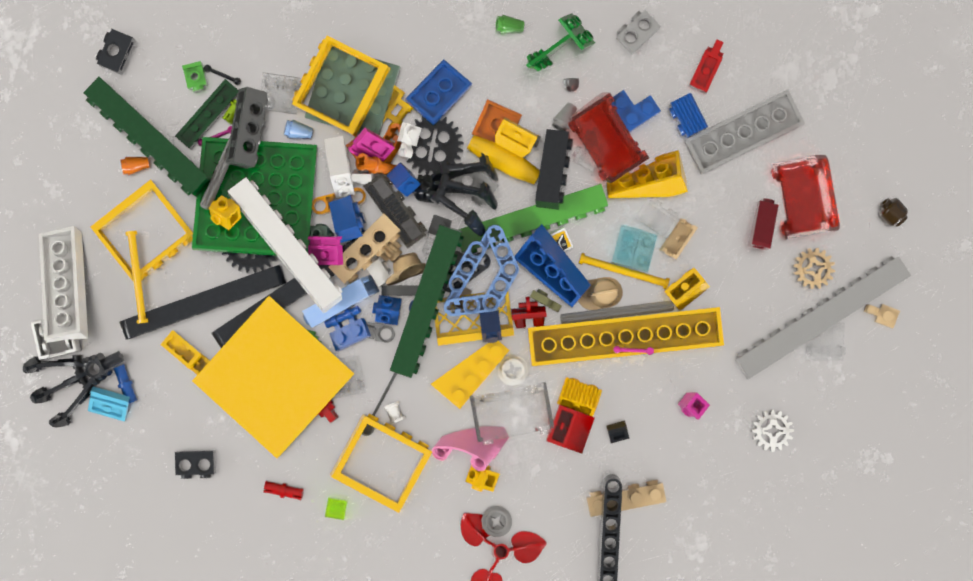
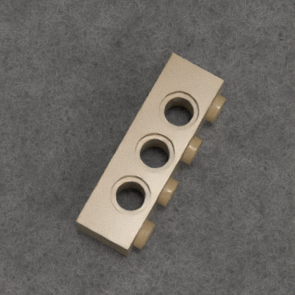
(377, 248)

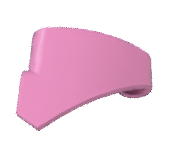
(467, 442)

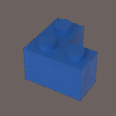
(635, 115)
(347, 218)

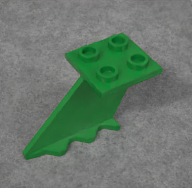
(576, 32)

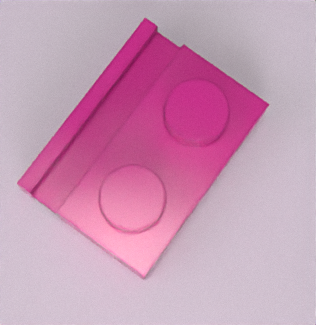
(371, 144)
(326, 249)

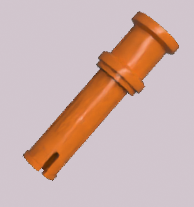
(373, 164)

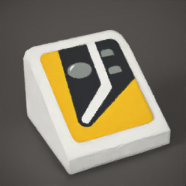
(561, 237)

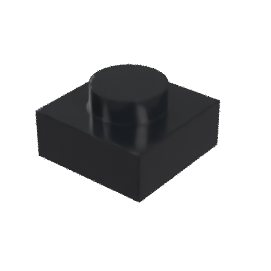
(617, 432)

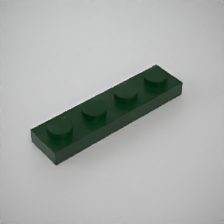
(207, 114)

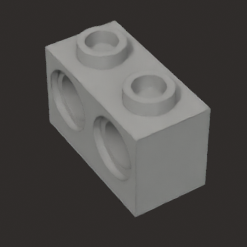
(641, 35)
(478, 179)

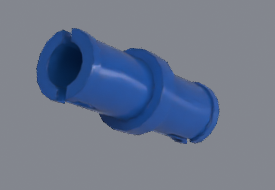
(125, 383)

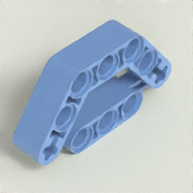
(455, 294)

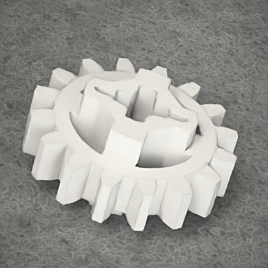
(772, 439)

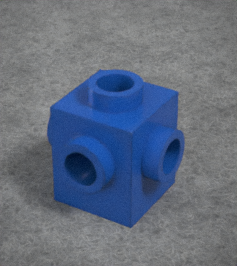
(387, 309)

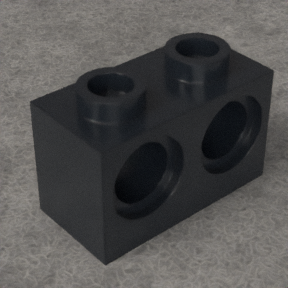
(195, 458)

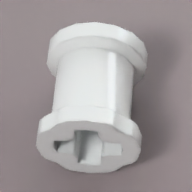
(394, 412)

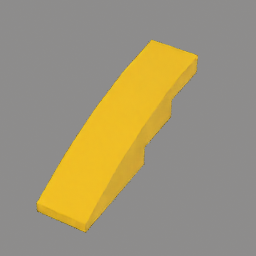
(185, 352)

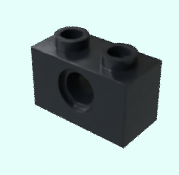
(116, 62)

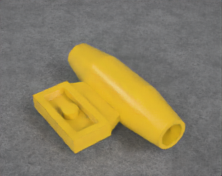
(508, 151)

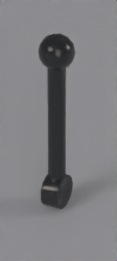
(207, 68)

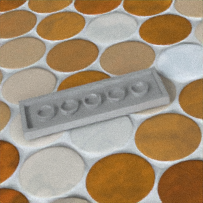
(744, 131)

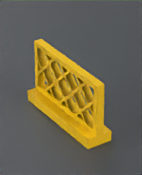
(471, 334)

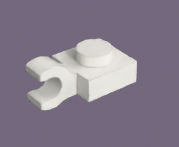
(409, 137)
(362, 177)

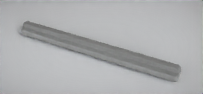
(217, 178)
(617, 312)

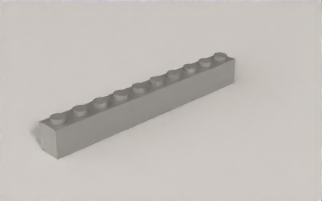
(823, 317)

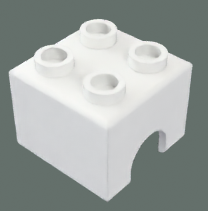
(55, 348)

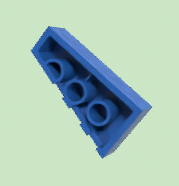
(552, 266)

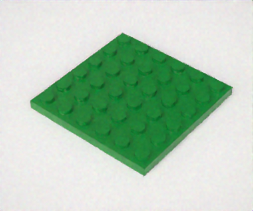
(282, 174)

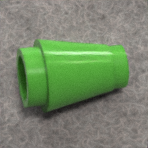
(509, 24)

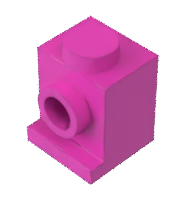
(691, 407)

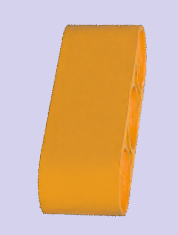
(330, 197)

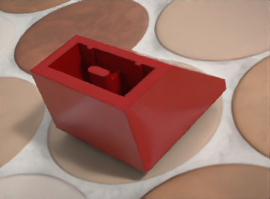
(570, 429)

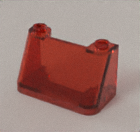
(606, 138)
(807, 196)

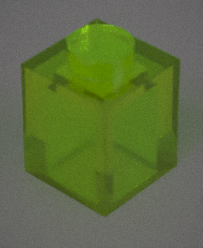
(336, 508)

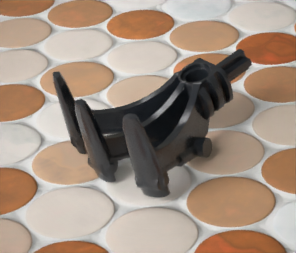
(441, 183)
(43, 394)

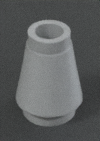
(562, 118)

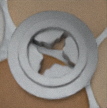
(505, 520)

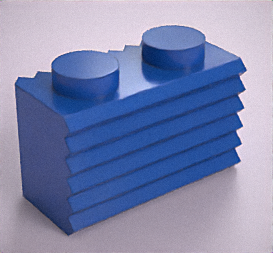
(688, 115)

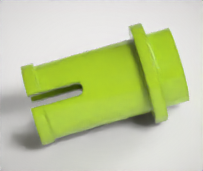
(229, 115)

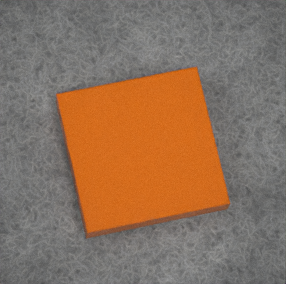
(491, 119)

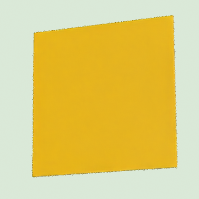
(273, 377)

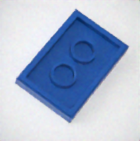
(438, 92)

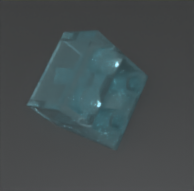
(634, 248)

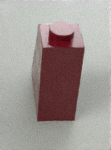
(763, 224)

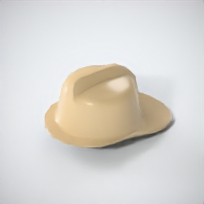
(405, 267)
(601, 294)

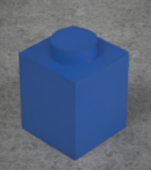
(403, 179)

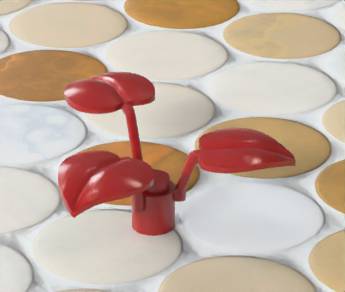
(525, 545)

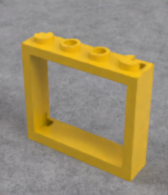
(368, 99)
(124, 206)
(358, 486)

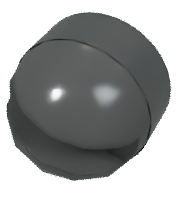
(571, 84)

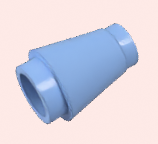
(297, 130)

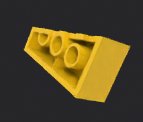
(468, 375)

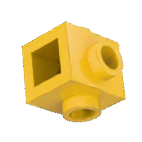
(225, 212)
(479, 479)

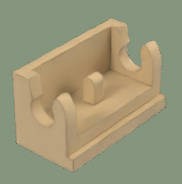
(678, 239)

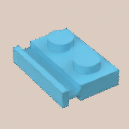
(108, 403)

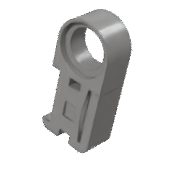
(375, 330)

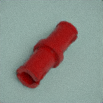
(283, 490)

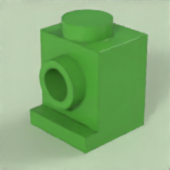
(200, 82)

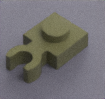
(541, 297)

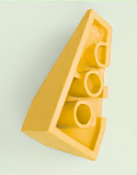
(658, 179)

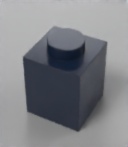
(490, 326)

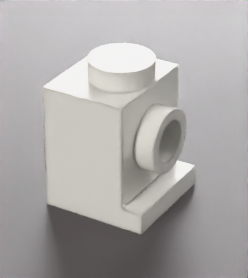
(379, 271)

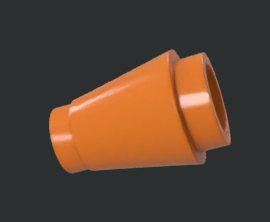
(134, 164)

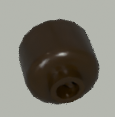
(893, 212)

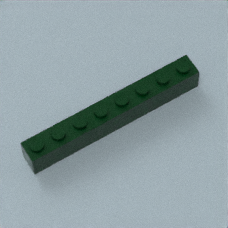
(147, 136)
(425, 301)

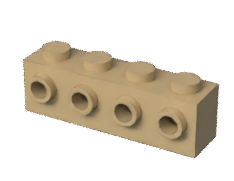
(633, 497)

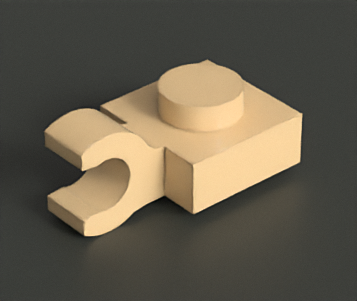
(884, 314)

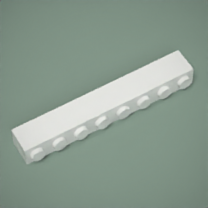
(285, 245)

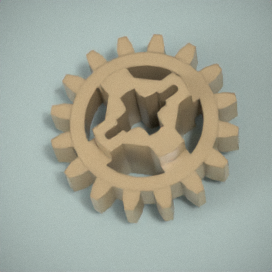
(815, 277)

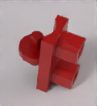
(528, 310)

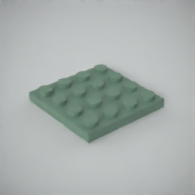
(342, 87)

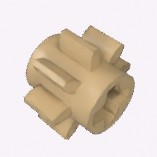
(392, 252)

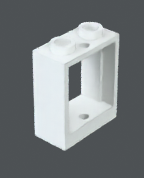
(339, 167)

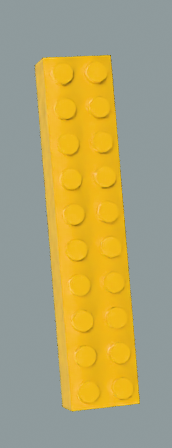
(597, 338)

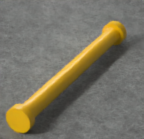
(624, 271)
(136, 277)

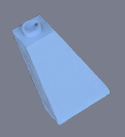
(351, 295)

